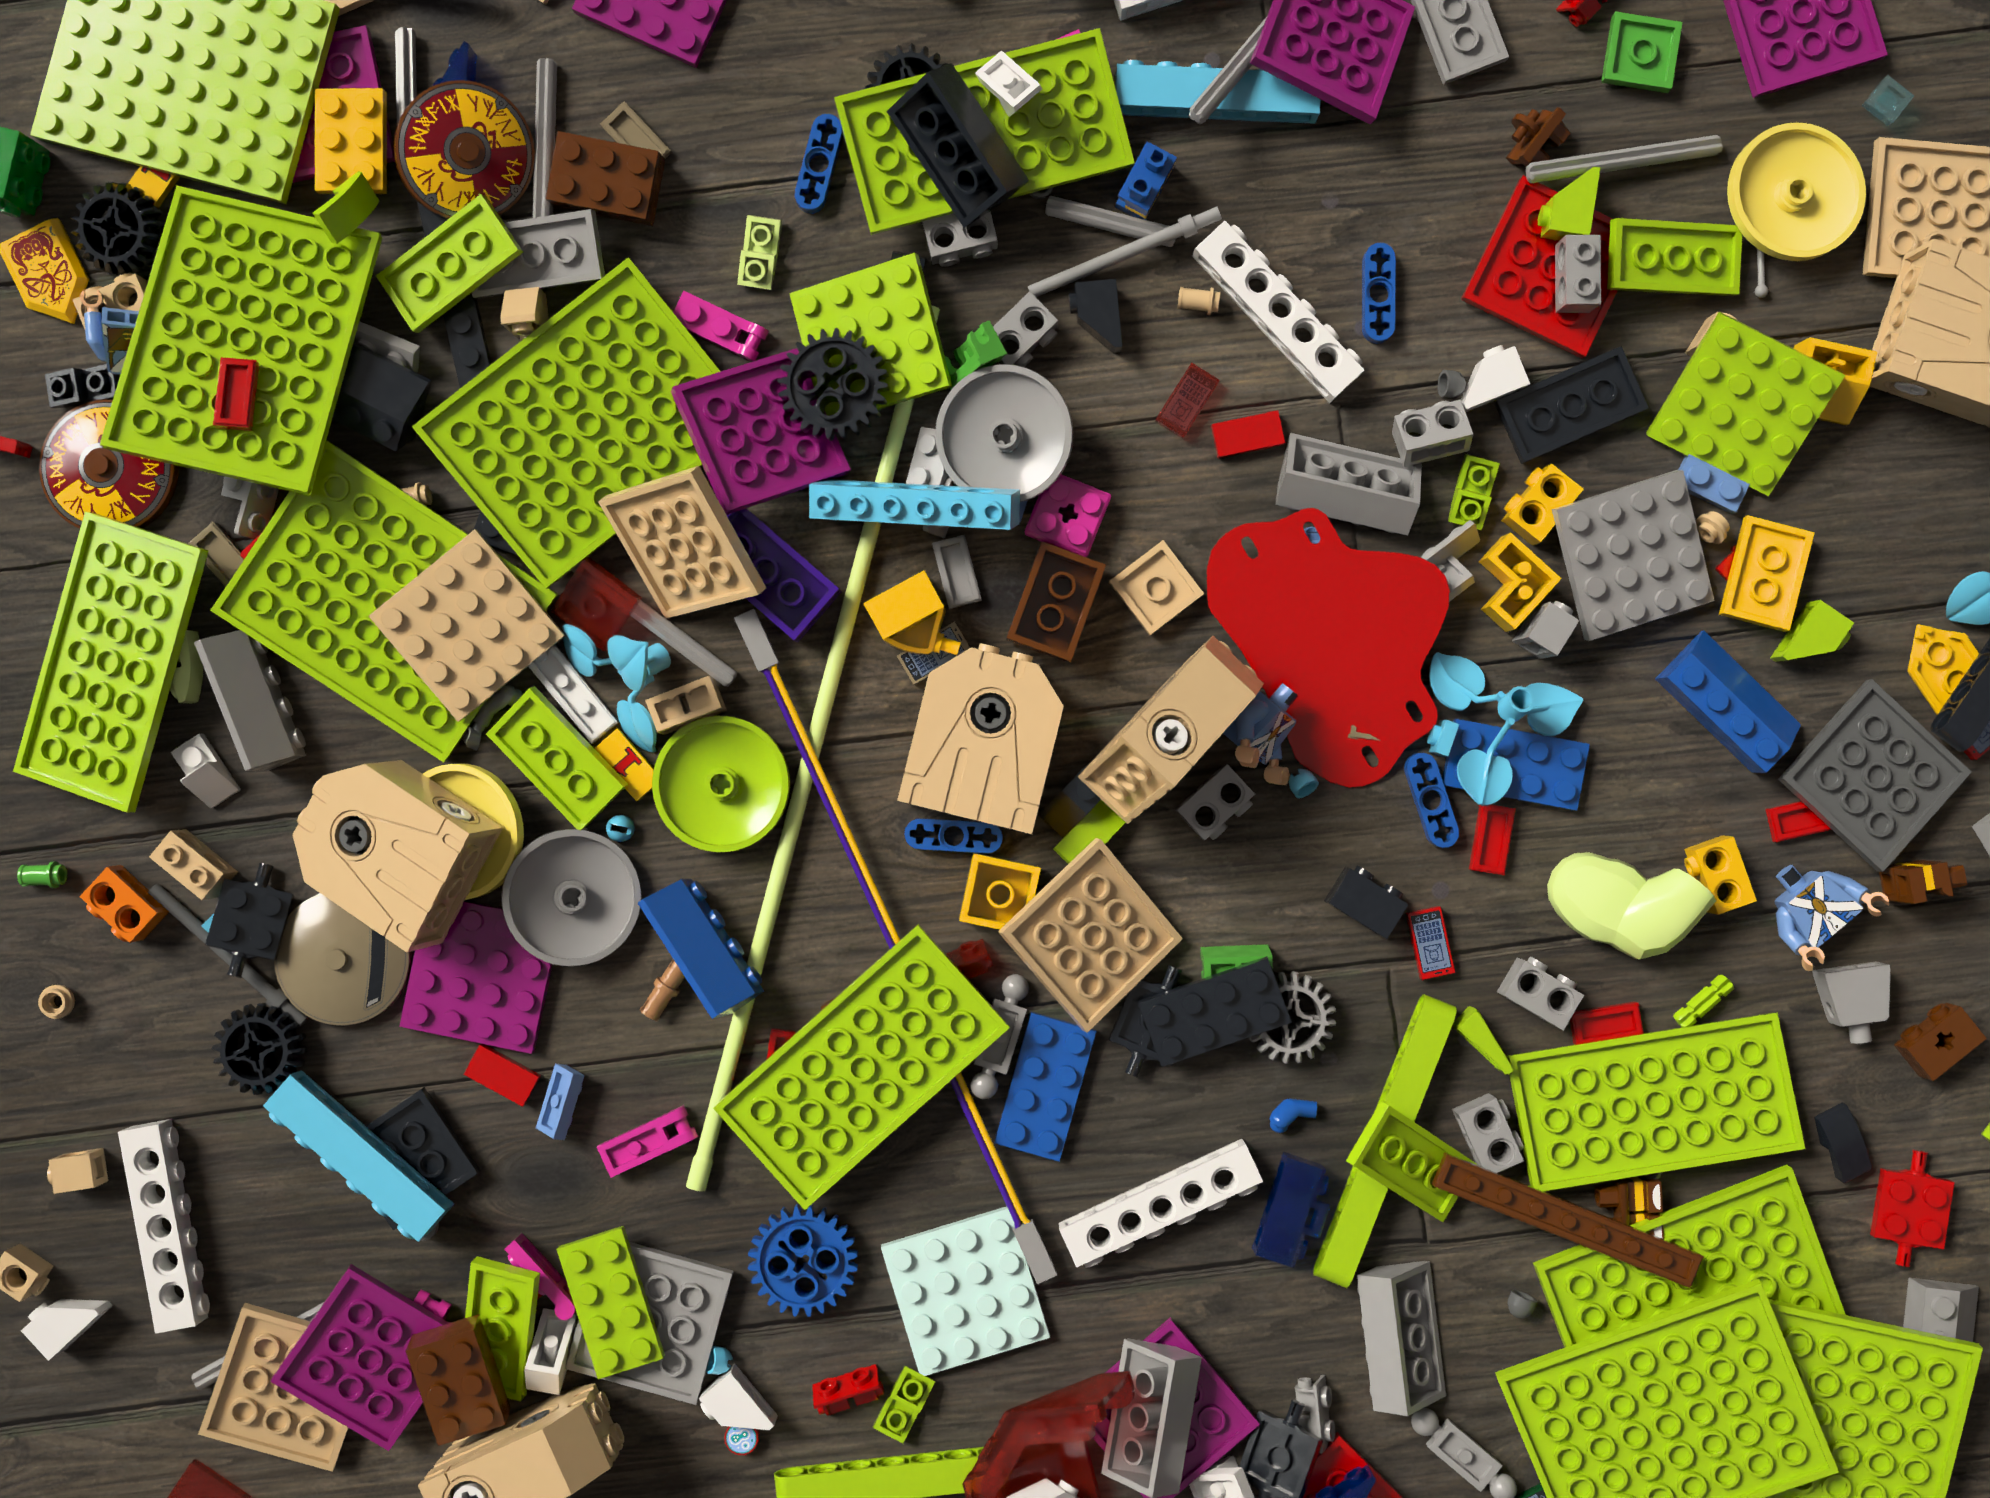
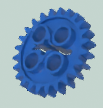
(783, 1283)

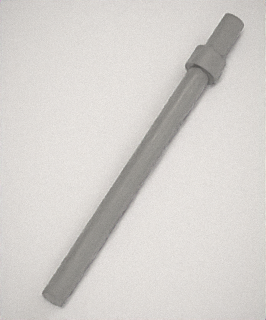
(1185, 227)

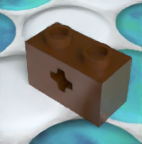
(1956, 1039)

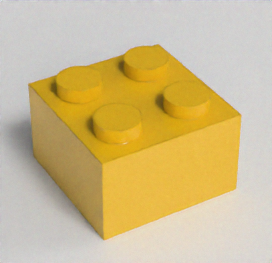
(997, 890)

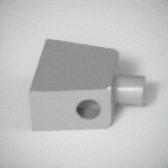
(1855, 996)

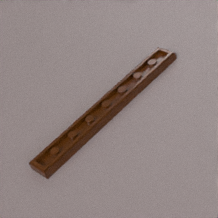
(1567, 1220)

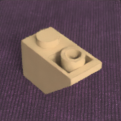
(524, 311)

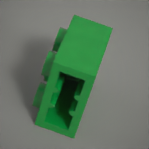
(21, 173)

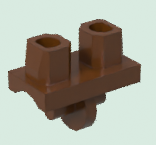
(1533, 132)

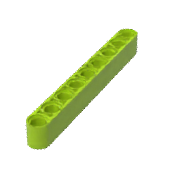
(1404, 1093)

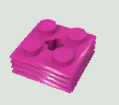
(1078, 534)

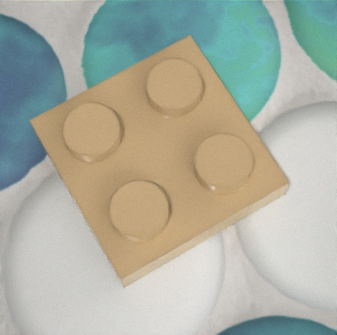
(1156, 587)

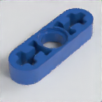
(804, 185)
(1370, 268)
(1430, 774)
(944, 846)

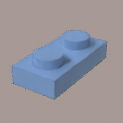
(1713, 484)
(560, 1101)

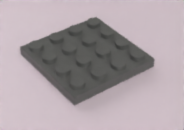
(1874, 775)

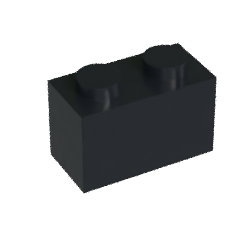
(1366, 901)

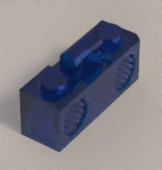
(1286, 1210)

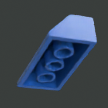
(1730, 704)
(702, 947)

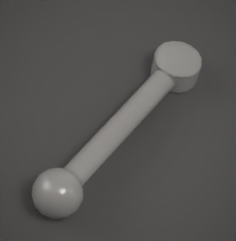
(1761, 290)

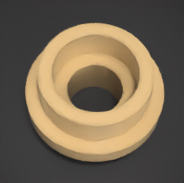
(1712, 527)
(47, 1004)

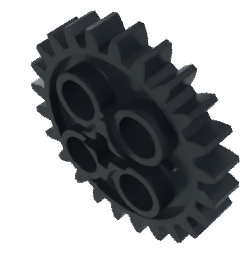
(813, 362)

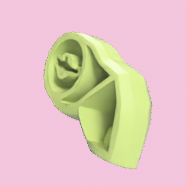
(1622, 908)

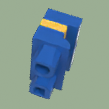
(1145, 181)

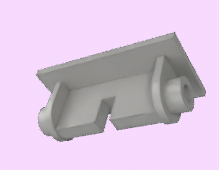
(1317, 1400)

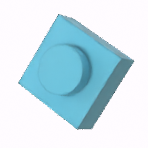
(1442, 737)

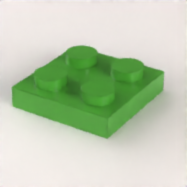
(1641, 52)

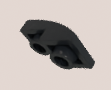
(80, 386)
(1844, 1141)

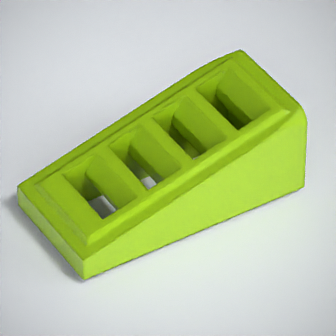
(1477, 1033)

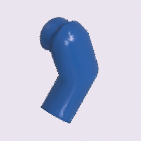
(1289, 1110)

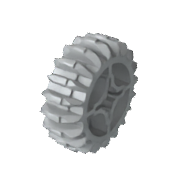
(1289, 1031)

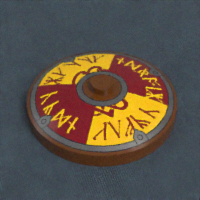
(463, 144)
(88, 478)

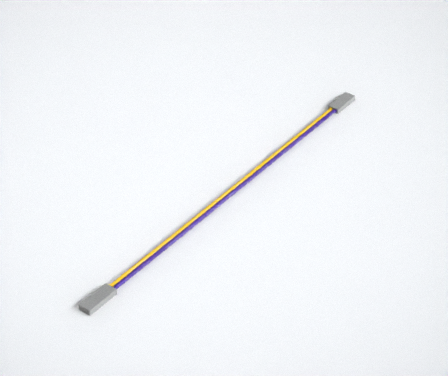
(764, 658)

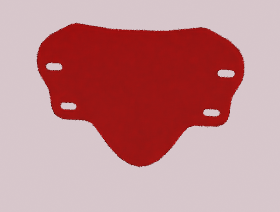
(1336, 631)

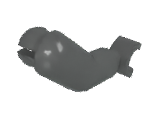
(494, 704)

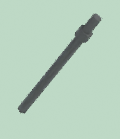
(274, 996)

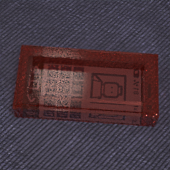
(1187, 400)

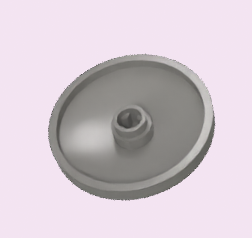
(1004, 431)
(571, 897)

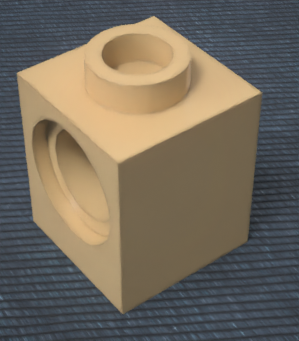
(77, 1170)
(34, 1267)

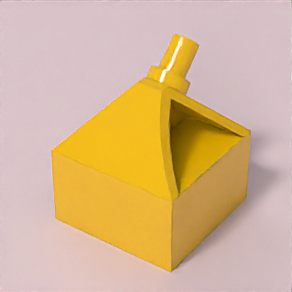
(911, 617)

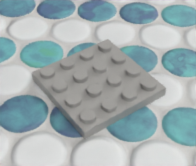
(1633, 555)
(686, 1309)

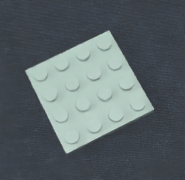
(964, 1291)

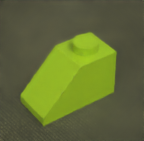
(1571, 208)
(1814, 632)

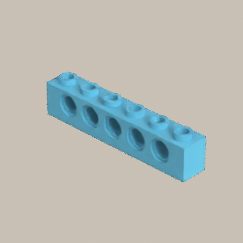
(915, 504)

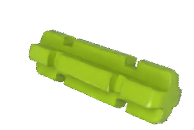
(1703, 1001)

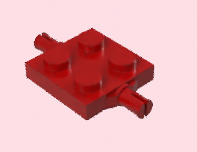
(1912, 1208)

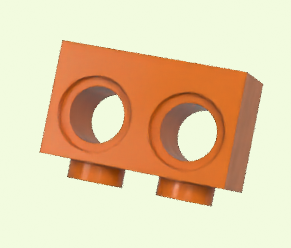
(129, 896)

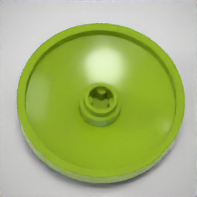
(720, 784)

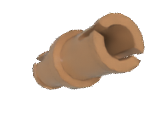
(664, 990)

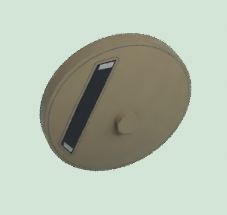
(338, 965)

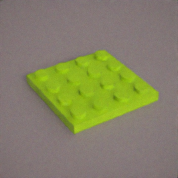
(893, 313)
(1745, 403)

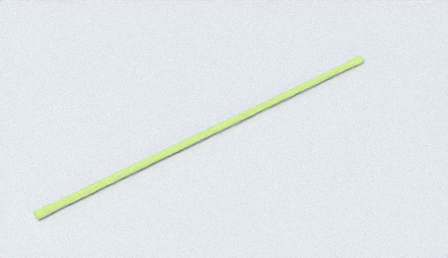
(703, 1159)

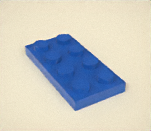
(1542, 766)
(1045, 1086)

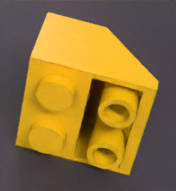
(1854, 363)

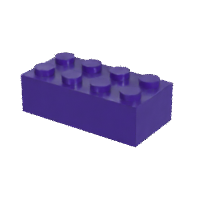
(794, 588)

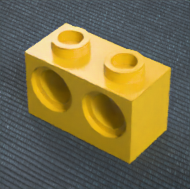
(1540, 503)
(1727, 870)

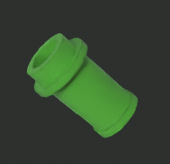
(50, 875)

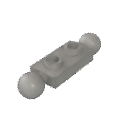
(999, 1053)
(1463, 1454)

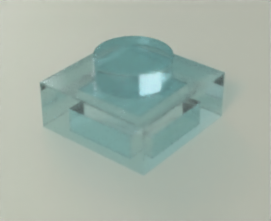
(1887, 100)

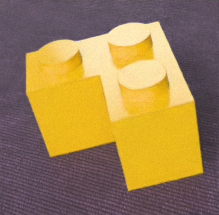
(1523, 578)

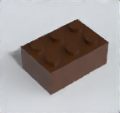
(605, 177)
(1055, 602)
(458, 1379)

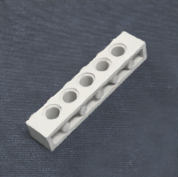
(1258, 307)
(1140, 1200)
(155, 1242)

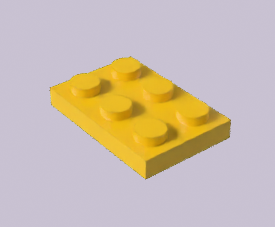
(350, 137)
(1766, 573)

